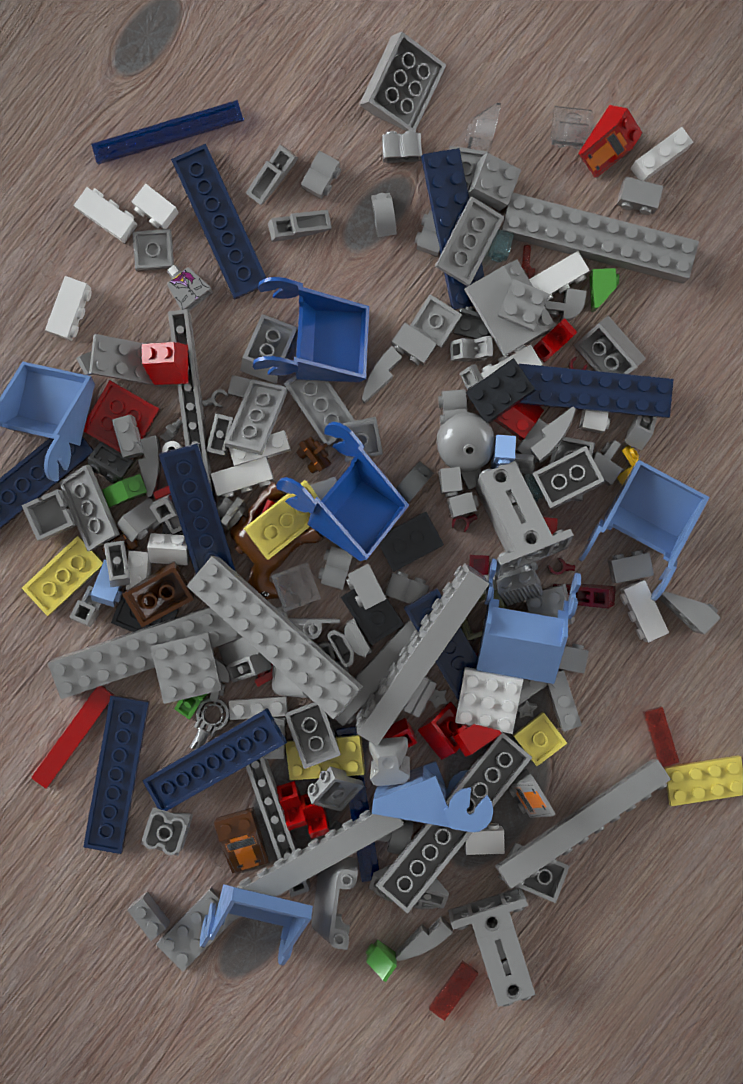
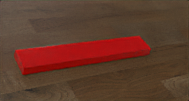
(72, 736)

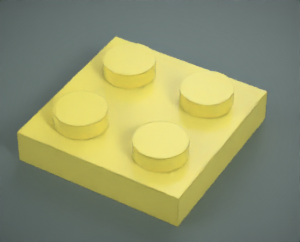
(540, 738)

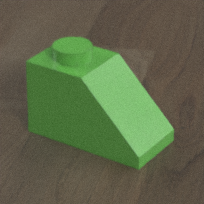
(602, 284)
(124, 491)
(188, 706)
(381, 959)

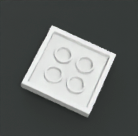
(489, 700)

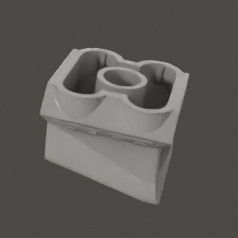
(348, 642)
(389, 762)
(166, 831)

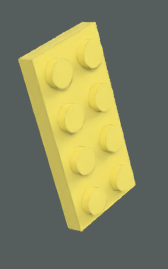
(279, 525)
(62, 576)
(350, 759)
(705, 780)

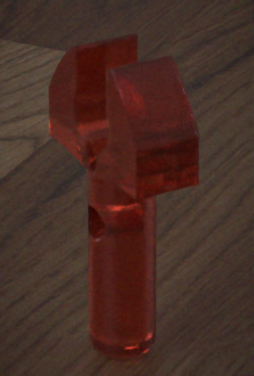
(526, 261)

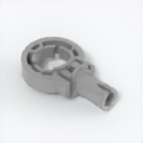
(203, 734)

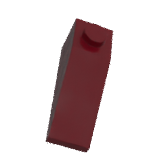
(594, 595)

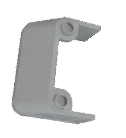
(312, 628)

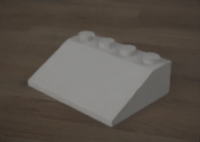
(402, 83)
(488, 298)

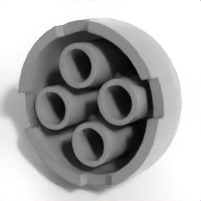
(466, 442)

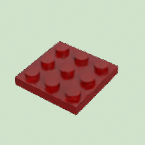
(116, 403)

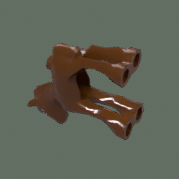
(262, 567)

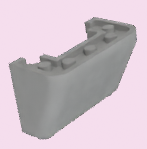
(325, 917)

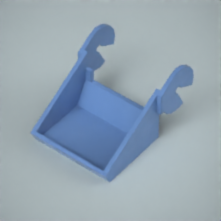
(48, 405)
(654, 512)
(524, 642)
(424, 801)
(262, 907)

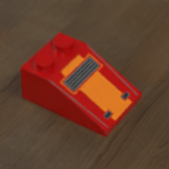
(610, 140)

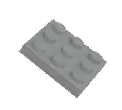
(186, 668)

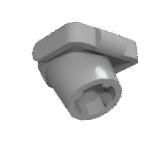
(230, 511)

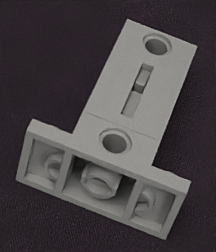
(517, 519)
(498, 943)

